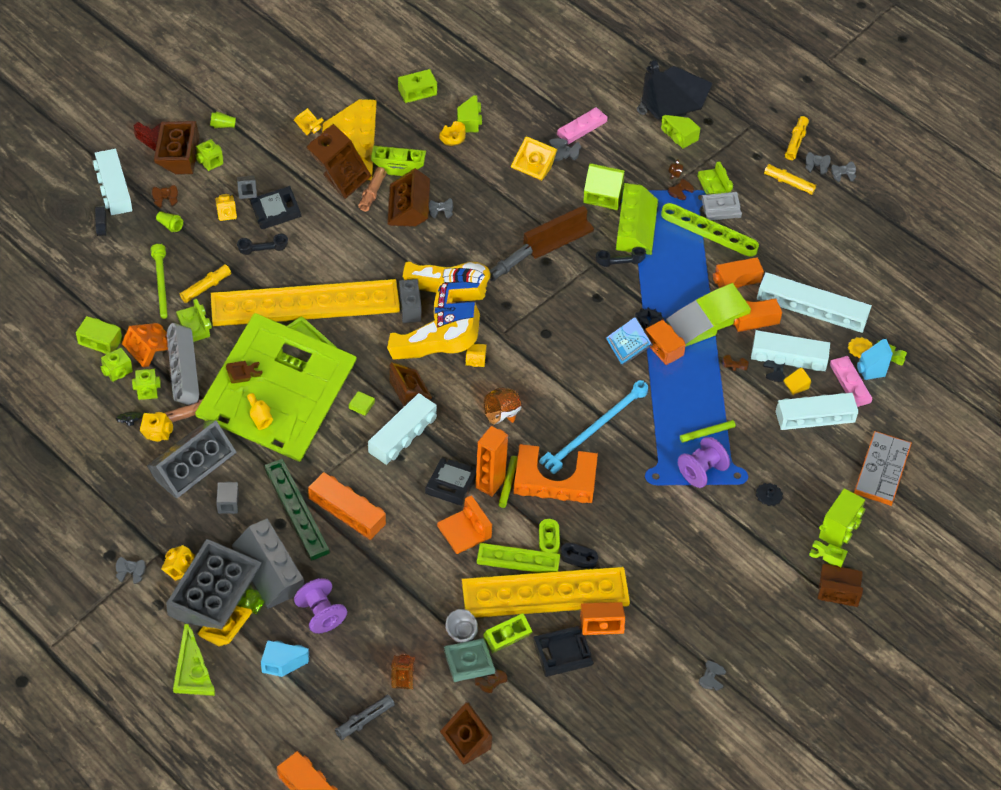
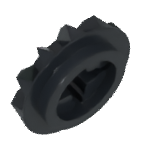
(653, 314)

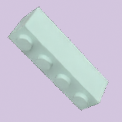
(112, 181)
(790, 350)
(816, 411)
(402, 429)

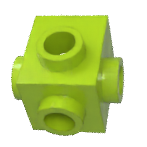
(209, 154)
(116, 364)
(146, 384)

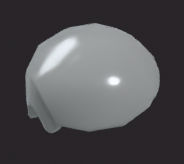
(461, 625)

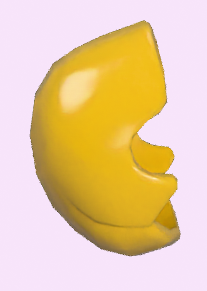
(453, 135)

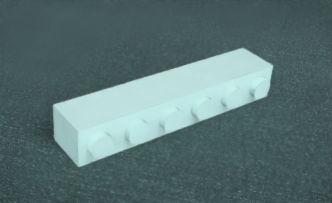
(814, 302)

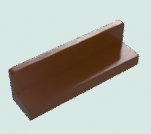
(558, 232)

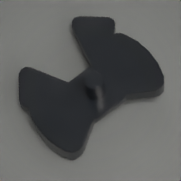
(777, 375)

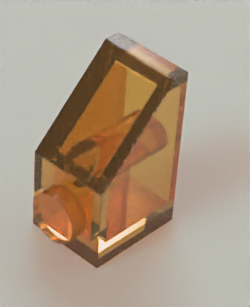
(403, 671)

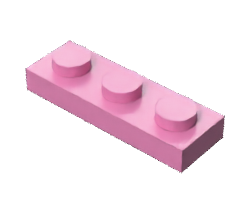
(582, 125)
(850, 380)

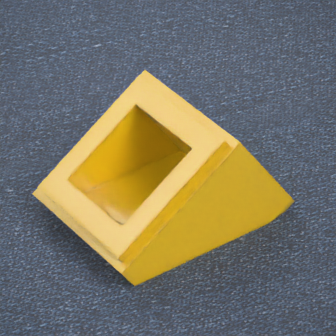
(798, 381)

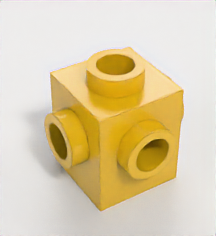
(156, 426)
(177, 561)

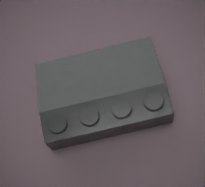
(212, 586)

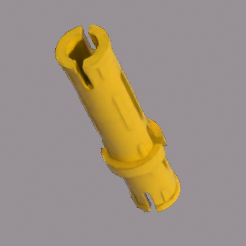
(798, 133)
(784, 176)
(211, 279)

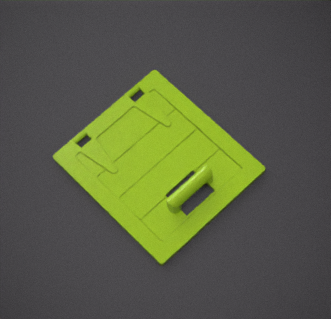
(293, 389)

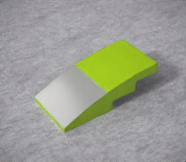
(708, 314)

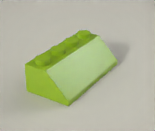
(637, 219)

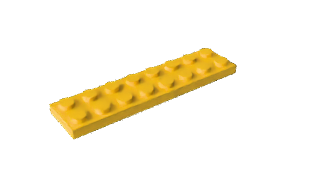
(543, 591)

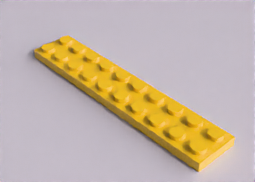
(305, 301)

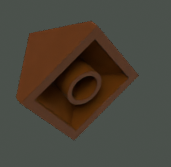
(407, 383)
(467, 734)

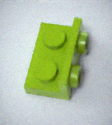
(715, 180)
(195, 319)

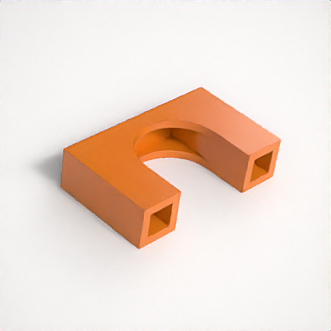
(746, 273)
(576, 488)

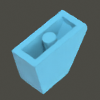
(875, 361)

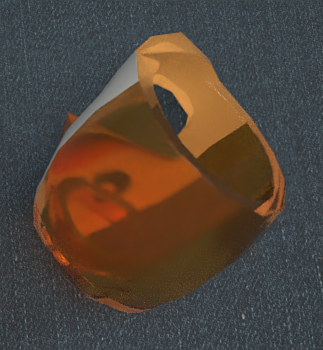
(502, 403)

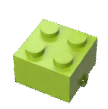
(842, 518)

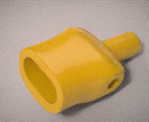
(259, 412)

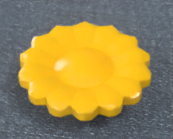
(858, 346)

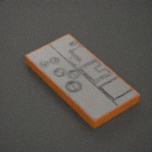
(882, 468)

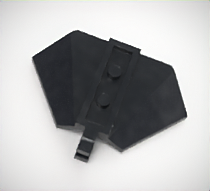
(673, 91)

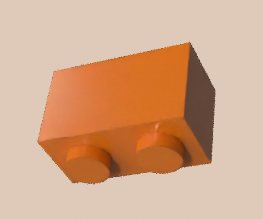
(665, 342)
(602, 618)

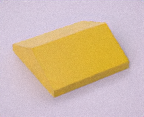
(534, 158)
(224, 636)

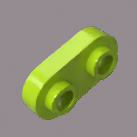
(549, 539)

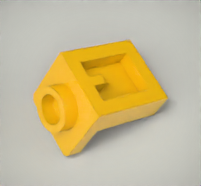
(476, 355)

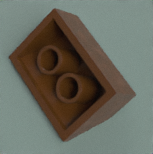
(177, 146)
(409, 199)

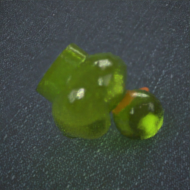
(252, 601)

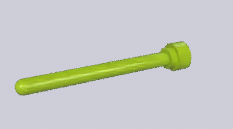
(158, 252)

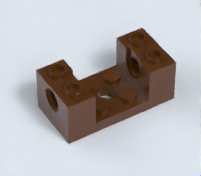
(340, 159)

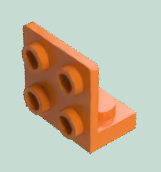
(144, 341)
(466, 527)

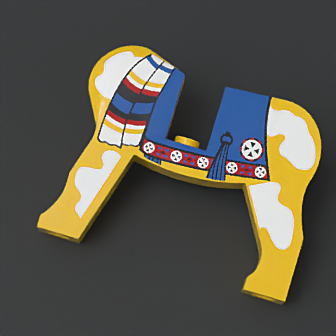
(454, 323)

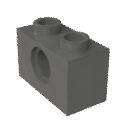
(410, 301)

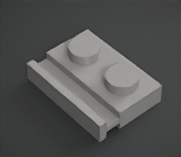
(721, 206)

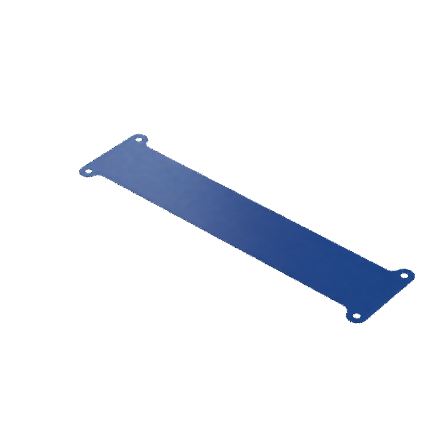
(688, 390)

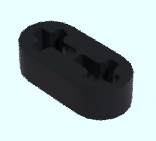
(100, 216)
(579, 556)

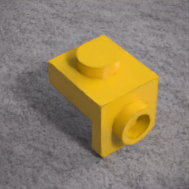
(308, 122)
(226, 207)

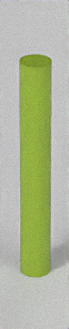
(707, 431)
(508, 482)

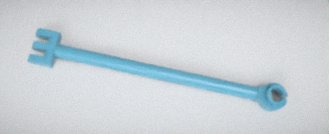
(555, 461)

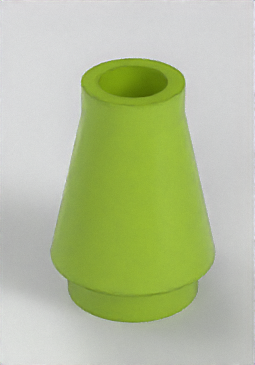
(221, 120)
(170, 221)

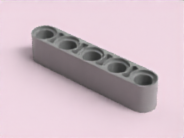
(182, 364)

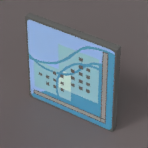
(629, 341)

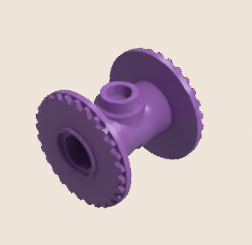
(695, 465)
(326, 615)

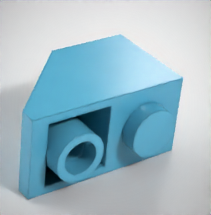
(283, 658)

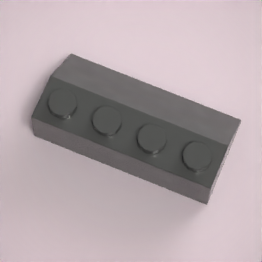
(192, 458)
(278, 575)

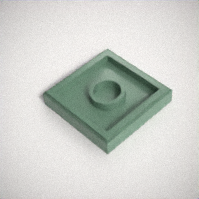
(469, 660)

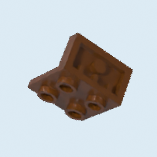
(840, 585)

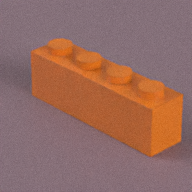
(491, 460)
(347, 505)
(300, 775)

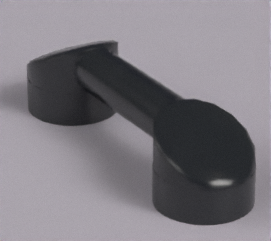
(246, 247)
(637, 256)

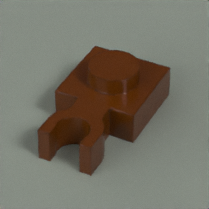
(240, 372)

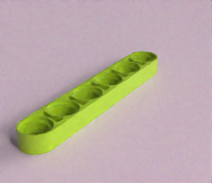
(707, 232)

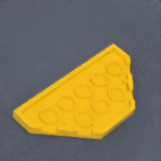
(359, 126)

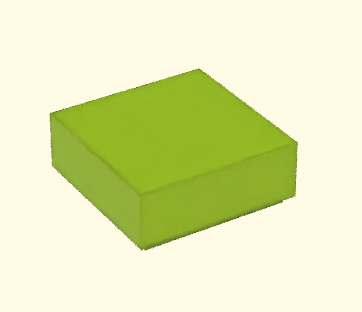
(361, 403)

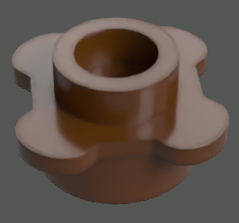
(675, 169)

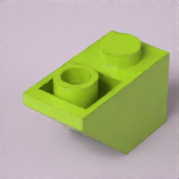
(468, 114)
(680, 129)

